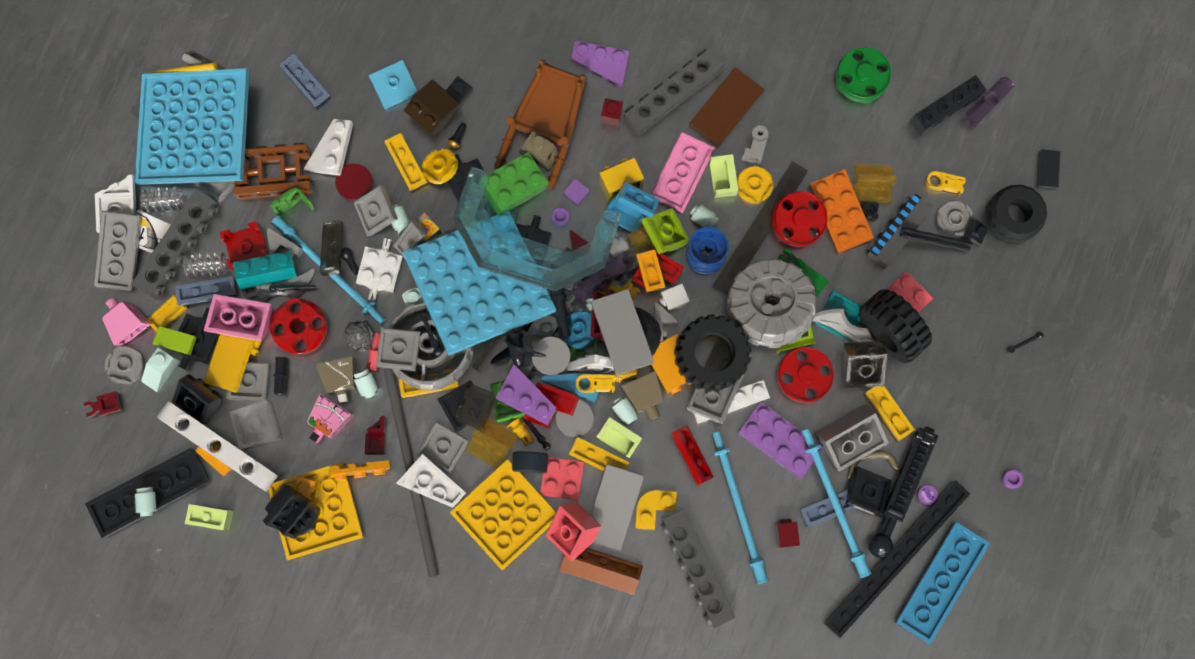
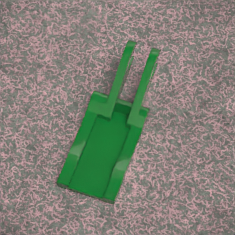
(818, 281)

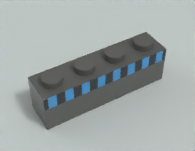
(890, 243)

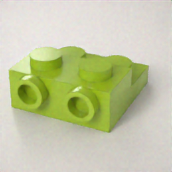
(665, 231)

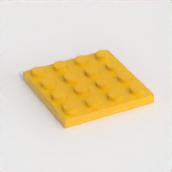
(337, 515)
(504, 515)

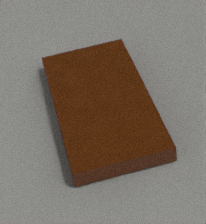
(726, 107)

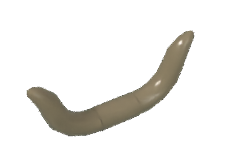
(876, 454)

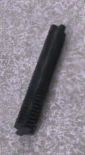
(935, 239)

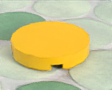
(439, 166)
(754, 184)

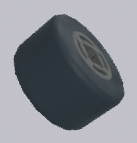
(529, 462)

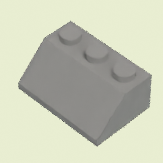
(852, 437)

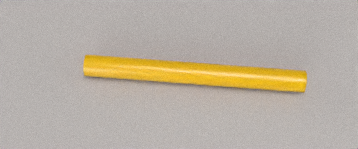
(200, 67)

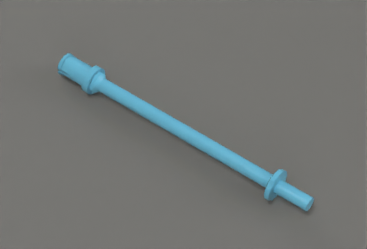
(289, 233)
(858, 556)
(757, 562)

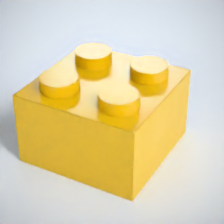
(614, 177)

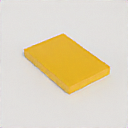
(229, 362)

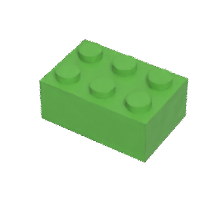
(514, 184)

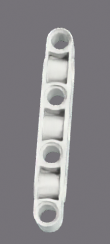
(207, 438)

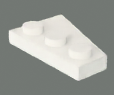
(332, 149)
(431, 482)

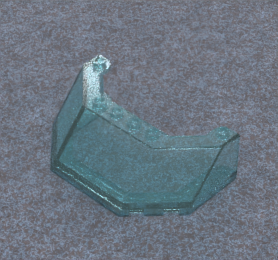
(522, 257)

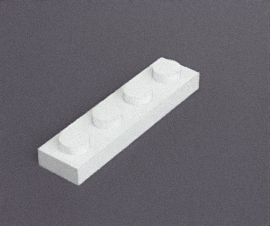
(744, 397)

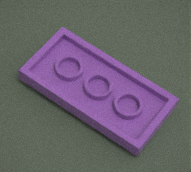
(778, 439)

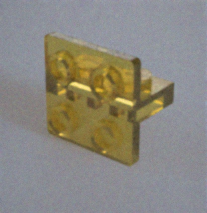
(874, 183)
(492, 444)

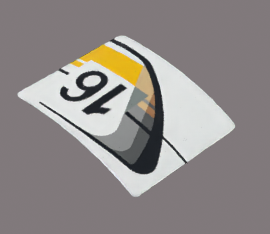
(151, 231)

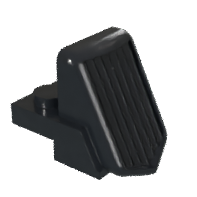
(291, 513)

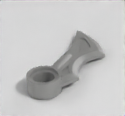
(263, 293)
(837, 320)

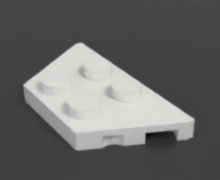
(116, 198)
(591, 363)

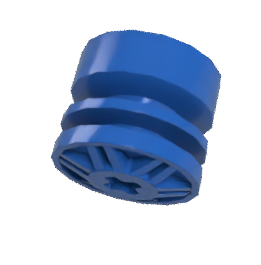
(714, 243)

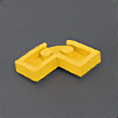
(650, 503)

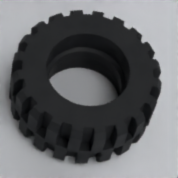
(896, 325)
(730, 335)

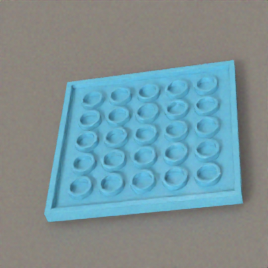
(192, 127)
(470, 301)

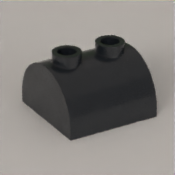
(196, 399)

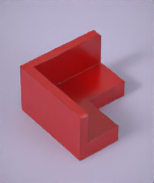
(669, 269)
(562, 400)

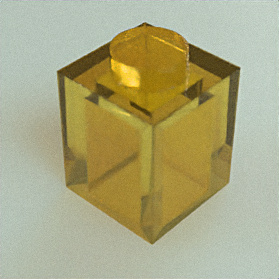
(640, 241)

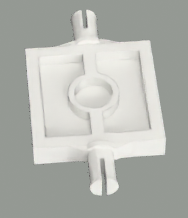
(379, 269)

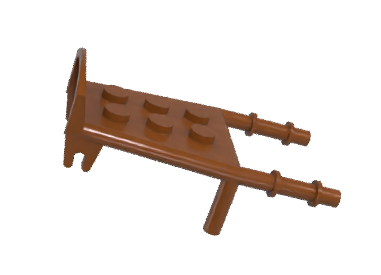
(549, 110)

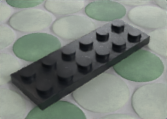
(169, 482)

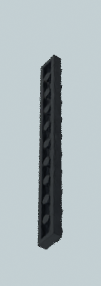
(899, 557)

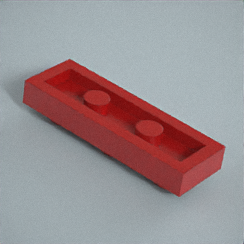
(692, 455)

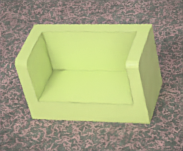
(723, 176)
(619, 438)
(208, 517)

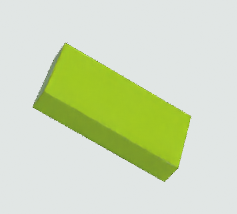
(174, 340)

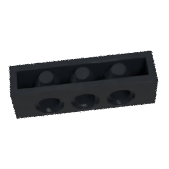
(947, 105)

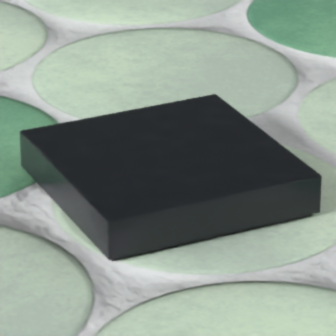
(451, 402)
(868, 491)

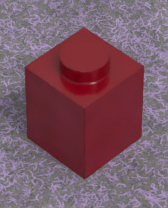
(611, 112)
(787, 533)

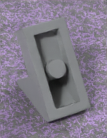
(278, 243)
(663, 318)

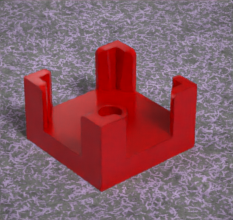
(245, 243)

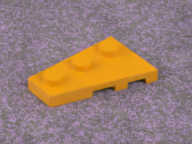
(377, 468)

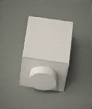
(674, 298)

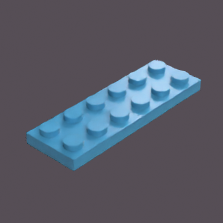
(942, 582)

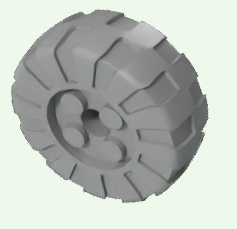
(772, 302)
(427, 362)

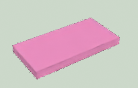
(682, 172)

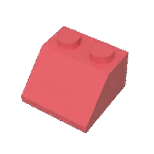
(572, 530)

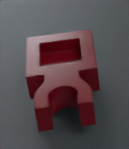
(105, 404)

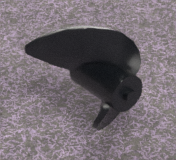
(515, 350)

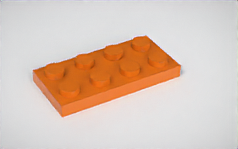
(844, 214)

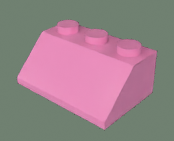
(239, 317)

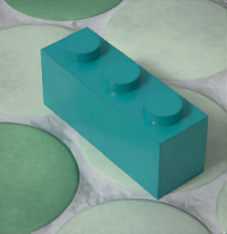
(264, 270)

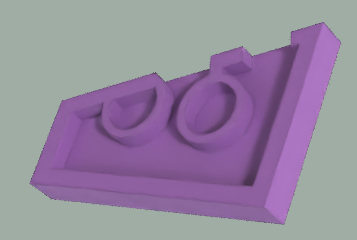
(603, 60)
(525, 397)

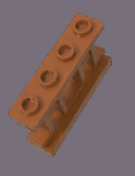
(274, 186)

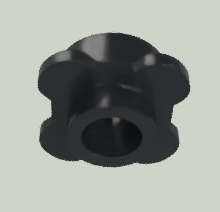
(873, 206)

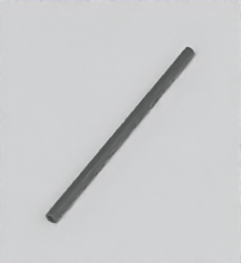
(408, 462)

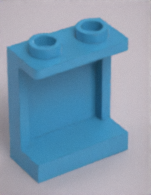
(633, 205)

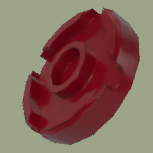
(354, 182)

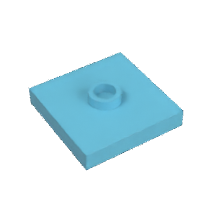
(393, 84)

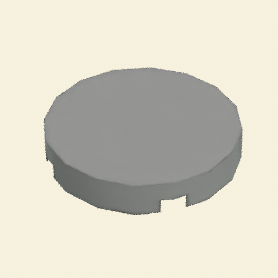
(954, 218)
(556, 357)
(124, 364)
(577, 424)

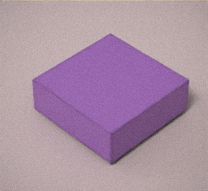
(576, 192)

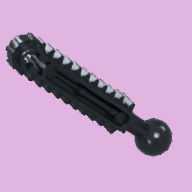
(903, 490)

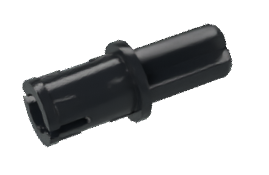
(280, 376)

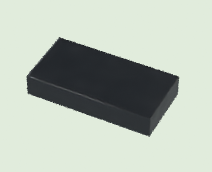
(1048, 169)

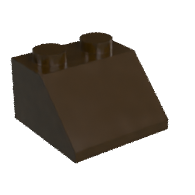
(432, 107)

